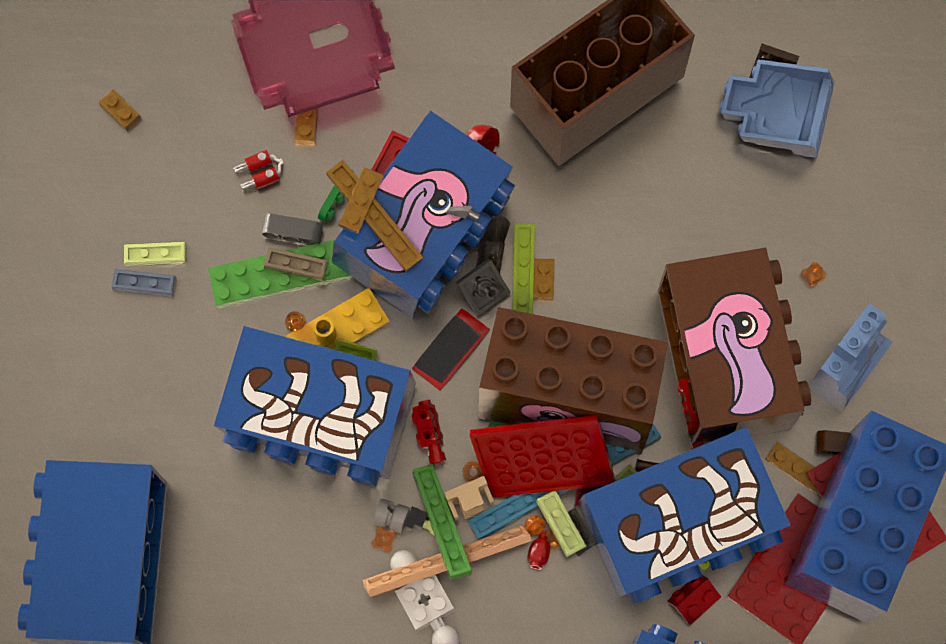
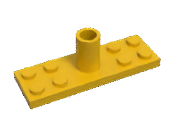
(348, 321)

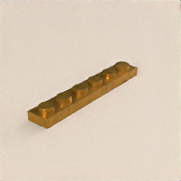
(377, 219)
(791, 464)

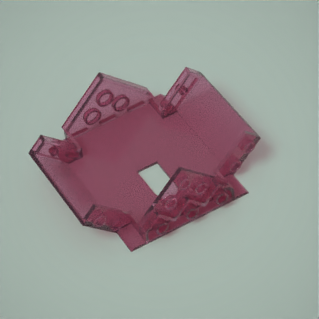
(293, 73)

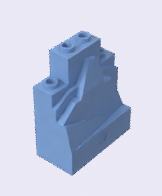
(780, 105)
(852, 359)

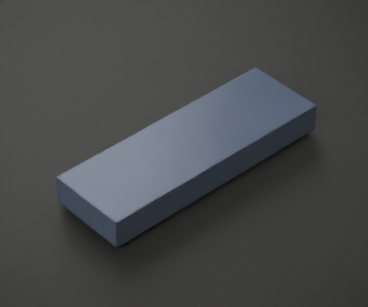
(143, 282)

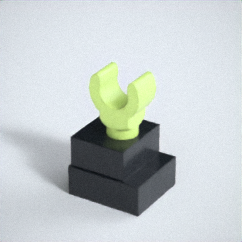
(417, 519)

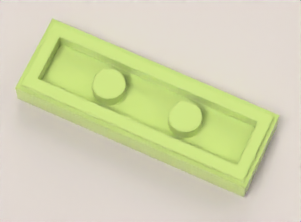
(154, 253)
(561, 523)

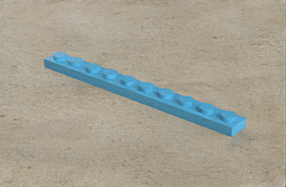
(520, 505)

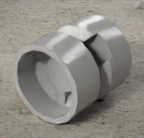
(391, 515)

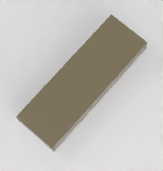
(296, 264)

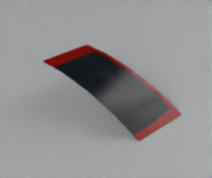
(450, 348)

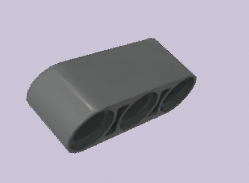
(292, 229)

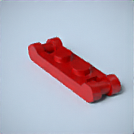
(691, 426)

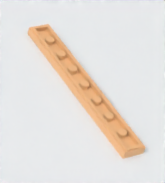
(435, 564)

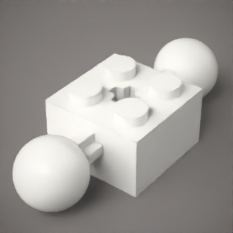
(422, 615)

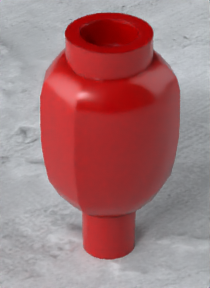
(539, 552)

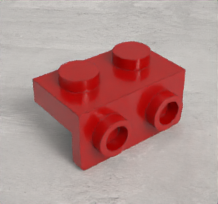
(694, 599)

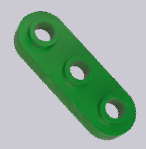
(328, 209)

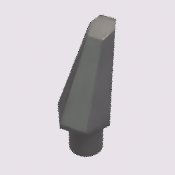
(463, 212)

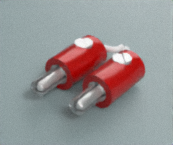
(262, 178)

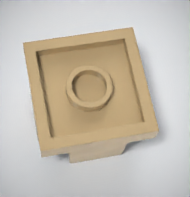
(468, 498)

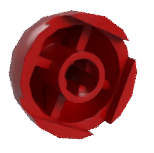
(485, 136)

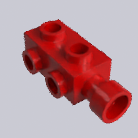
(427, 430)

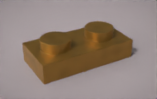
(119, 109)
(306, 127)
(543, 279)

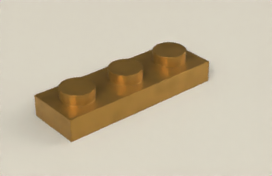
(360, 200)

